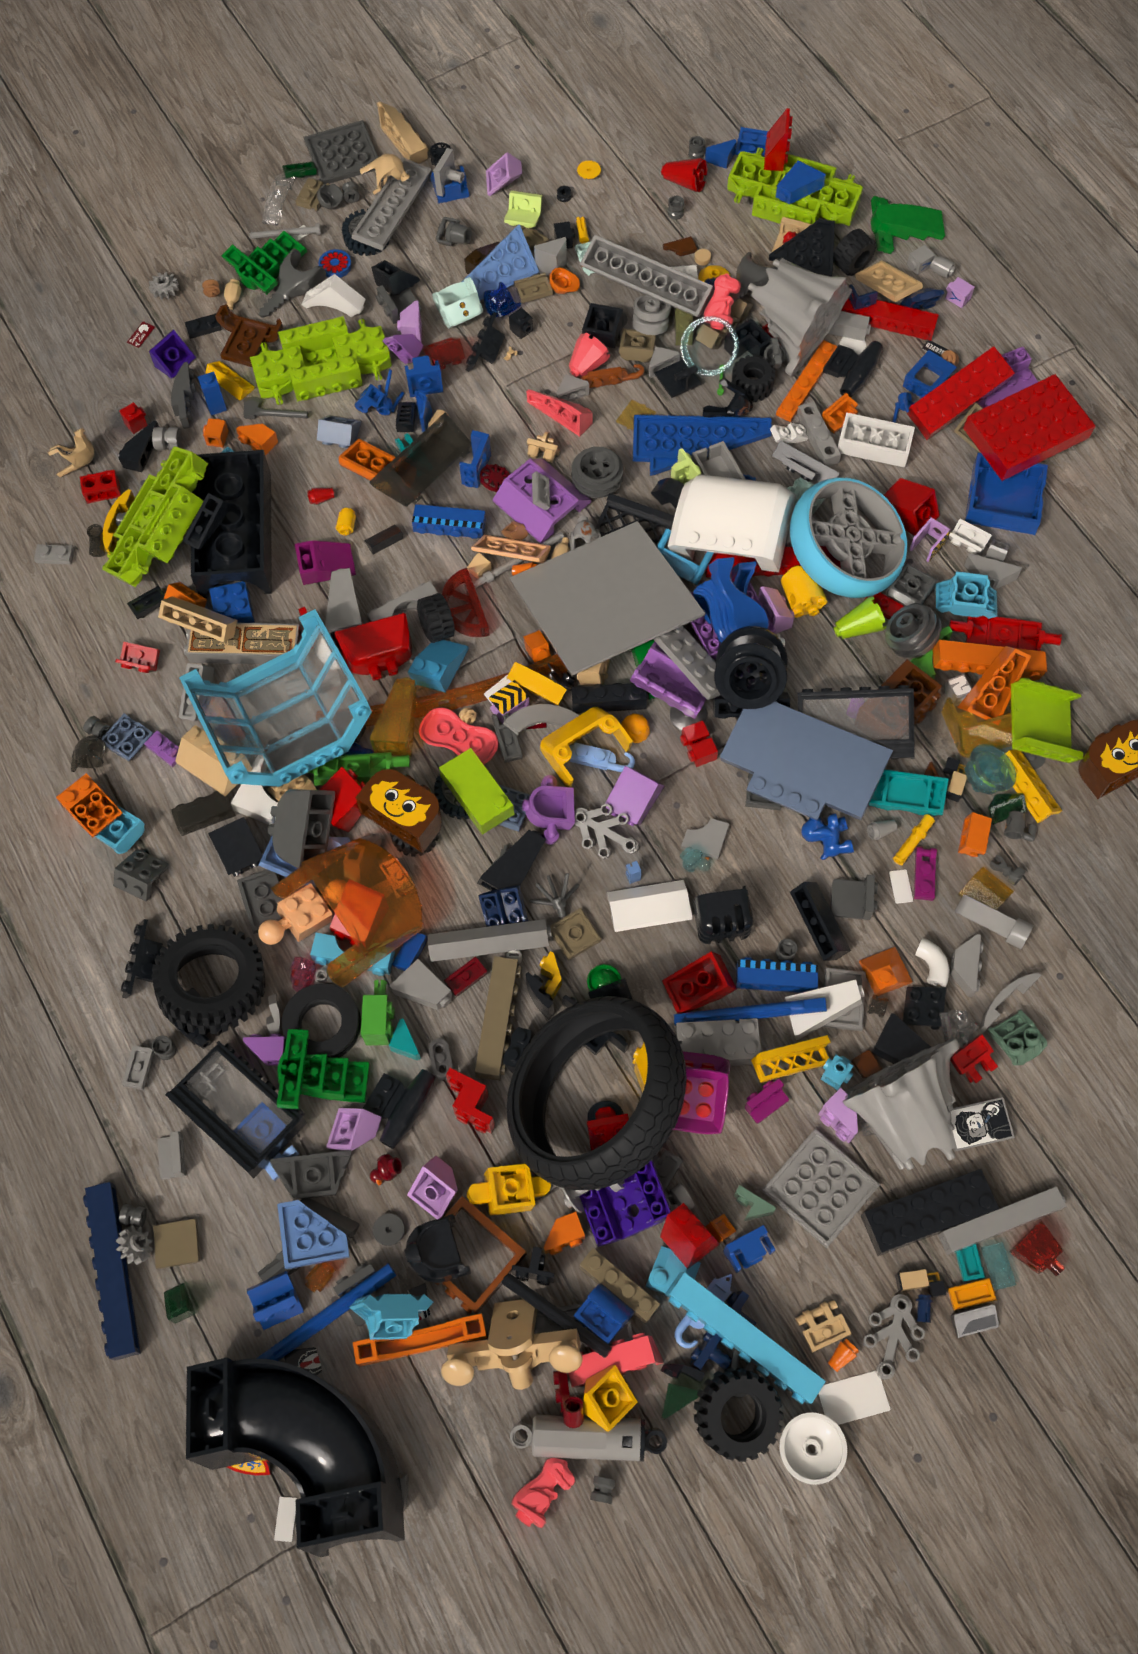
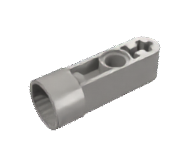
(1014, 930)

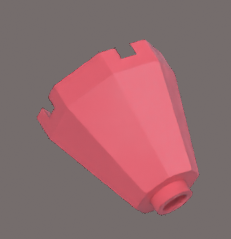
(587, 355)

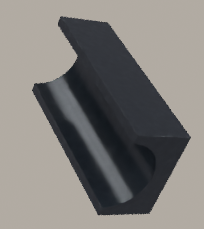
(243, 540)

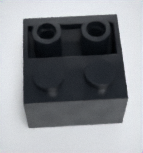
(393, 277)

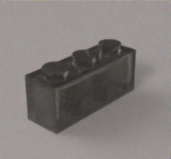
(202, 812)

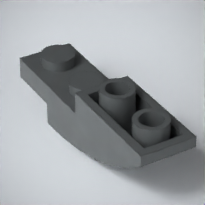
(182, 393)

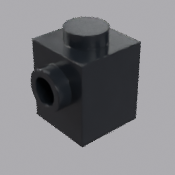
(564, 230)
(521, 323)

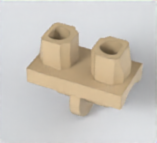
(545, 445)

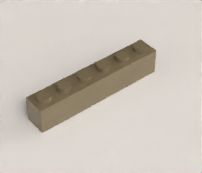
(497, 1018)

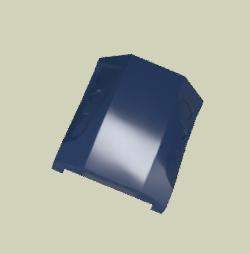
(924, 297)

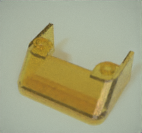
(969, 733)

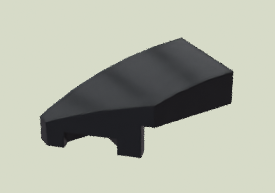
(674, 1371)

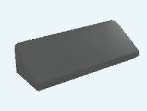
(338, 1220)

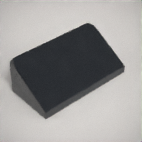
(384, 539)

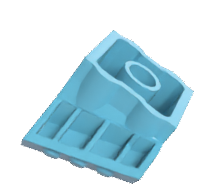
(967, 596)
(391, 1314)

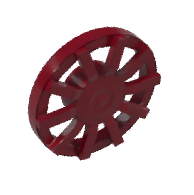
(494, 478)

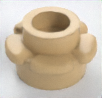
(468, 715)

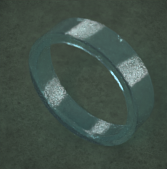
(684, 351)

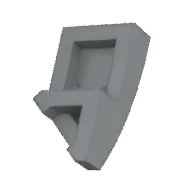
(273, 1021)

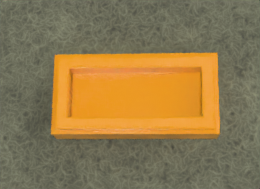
(971, 1294)

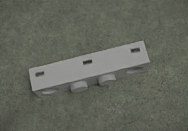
(818, 434)

